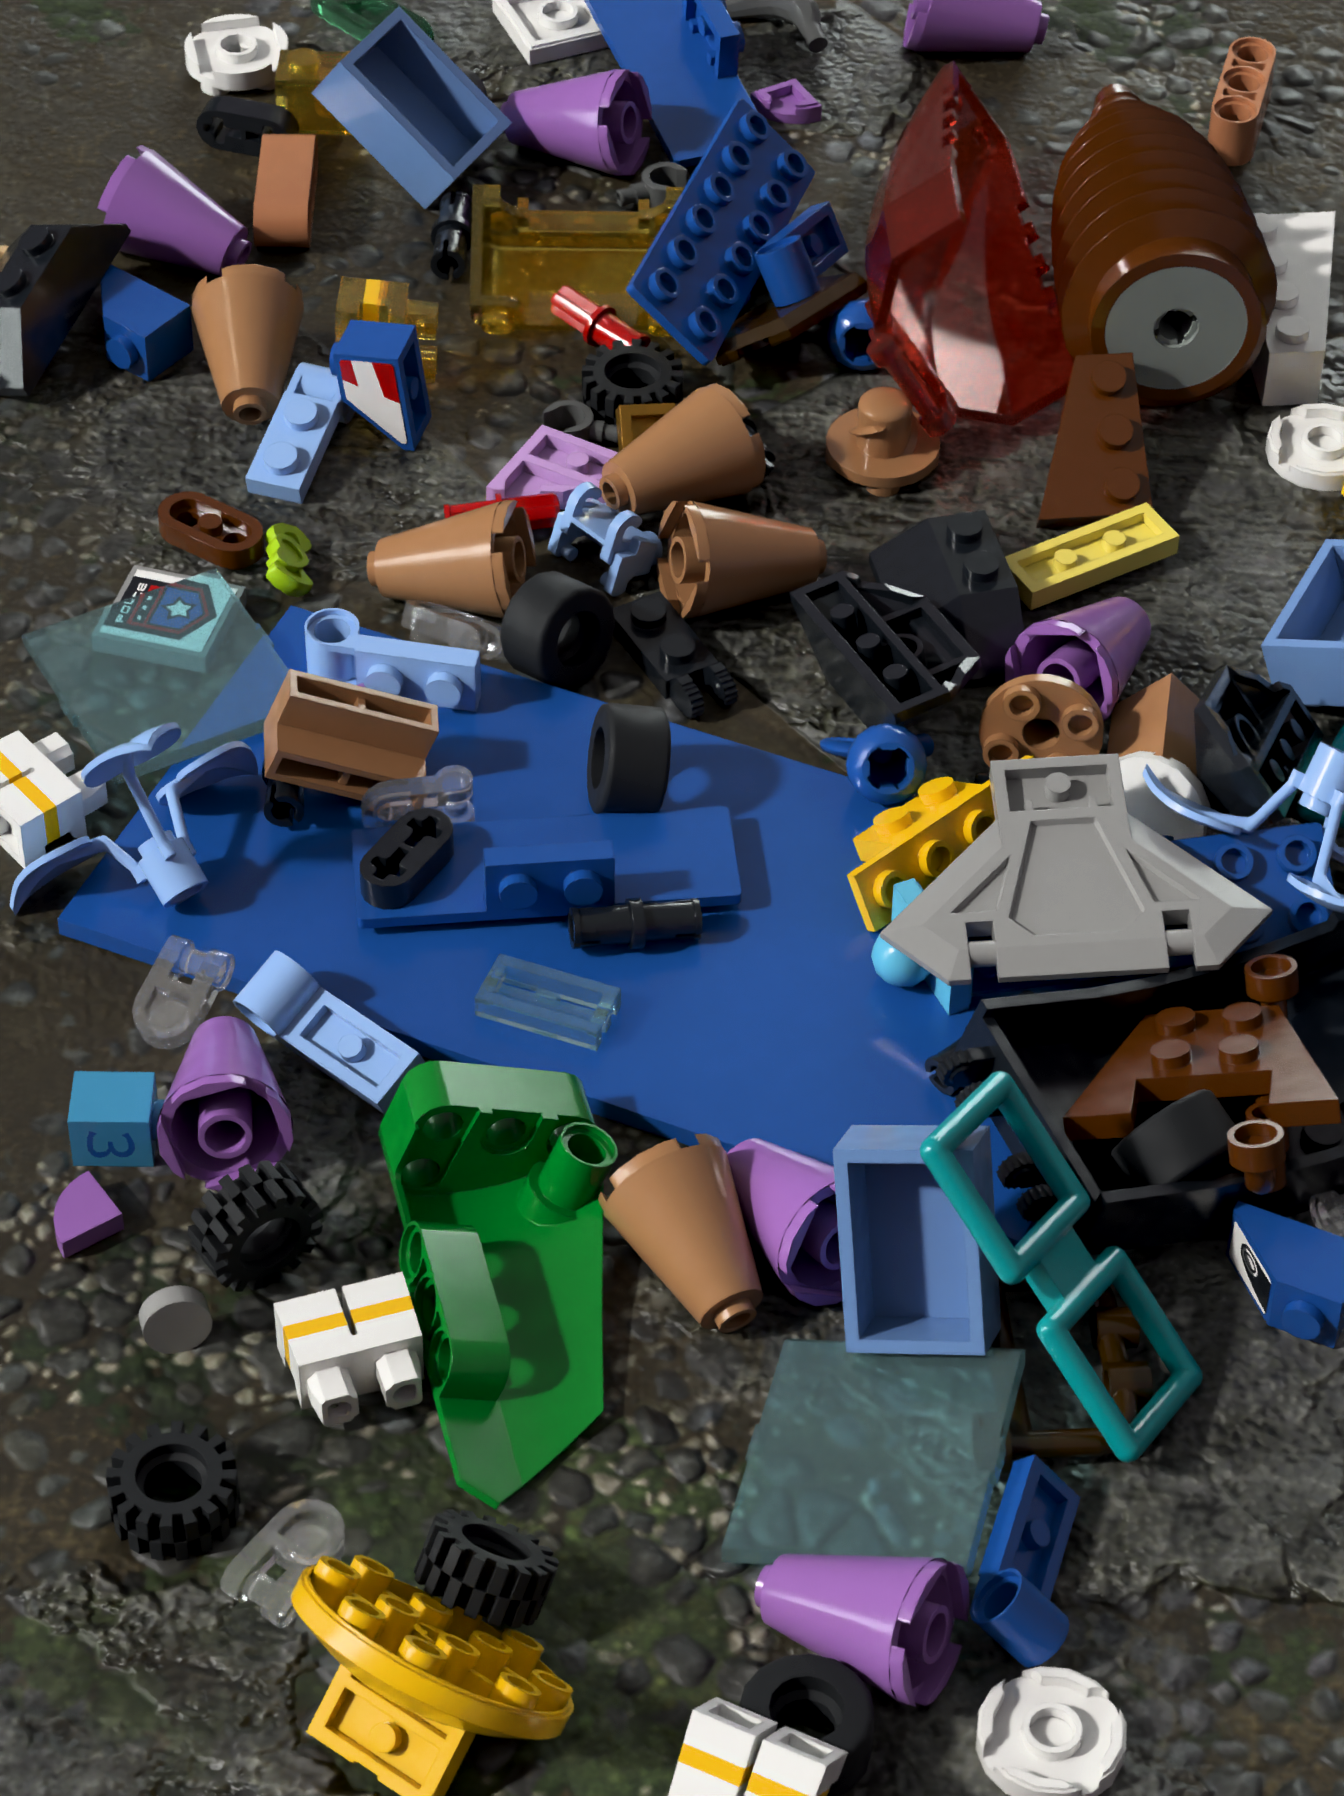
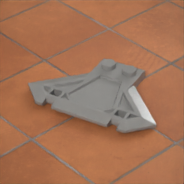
(1071, 887)

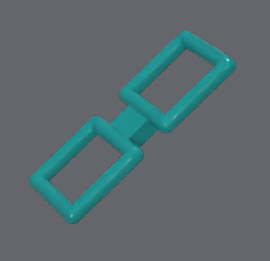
(1061, 1267)

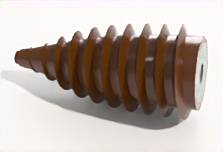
(1158, 253)

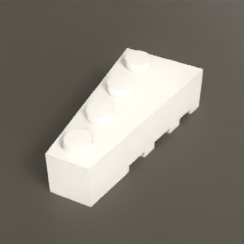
(1295, 339)

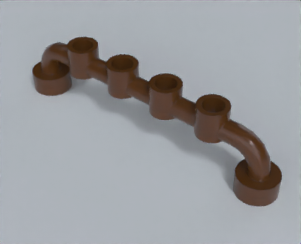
(1258, 1143)

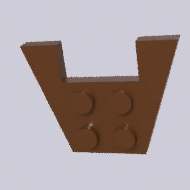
(1218, 1050)

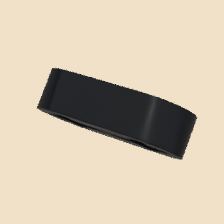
(246, 123)
(416, 864)

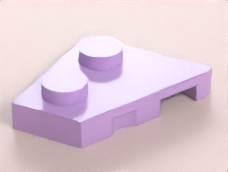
(550, 464)

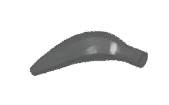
(802, 13)

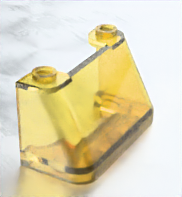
(530, 254)

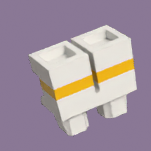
(39, 798)
(354, 1349)
(744, 1755)

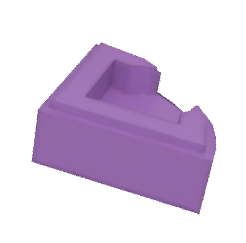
(787, 103)
(84, 1215)

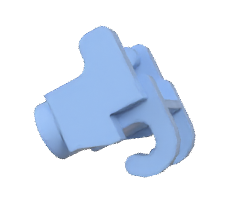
(622, 543)

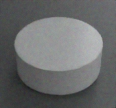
(175, 1319)

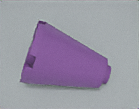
(974, 25)
(584, 120)
(171, 216)
(1086, 645)
(223, 1106)
(791, 1216)
(871, 1614)

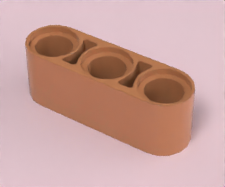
(1242, 99)
(285, 190)

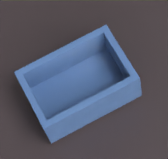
(411, 107)
(1308, 635)
(905, 1254)

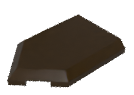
(780, 324)

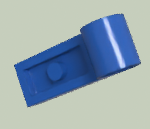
(801, 254)
(1024, 1564)

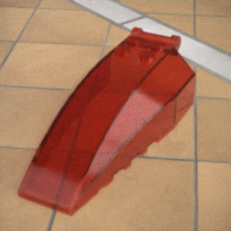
(956, 271)

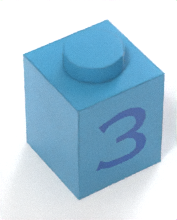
(114, 1118)

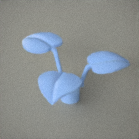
(1322, 793)
(165, 860)

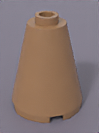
(248, 337)
(689, 454)
(732, 558)
(458, 562)
(689, 1229)

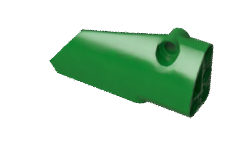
(502, 1260)

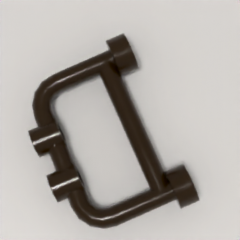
(1128, 1383)

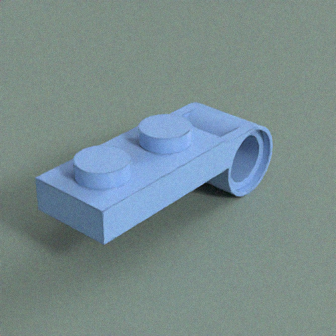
(298, 435)
(394, 666)
(326, 1031)

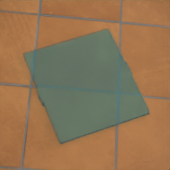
(163, 659)
(874, 1454)

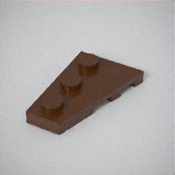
(1098, 446)

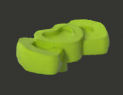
(287, 559)

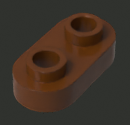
(211, 530)

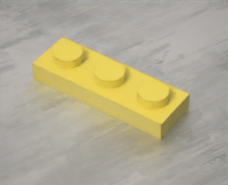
(1091, 555)

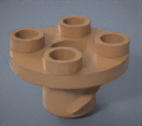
(881, 443)
(1040, 719)

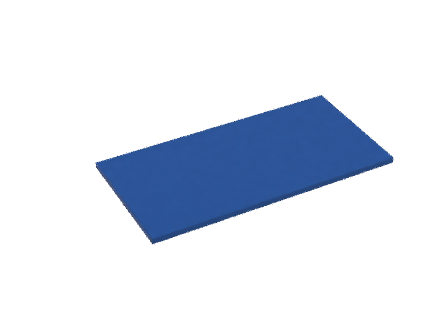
(730, 1035)

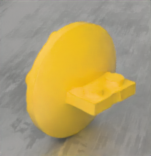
(419, 1677)

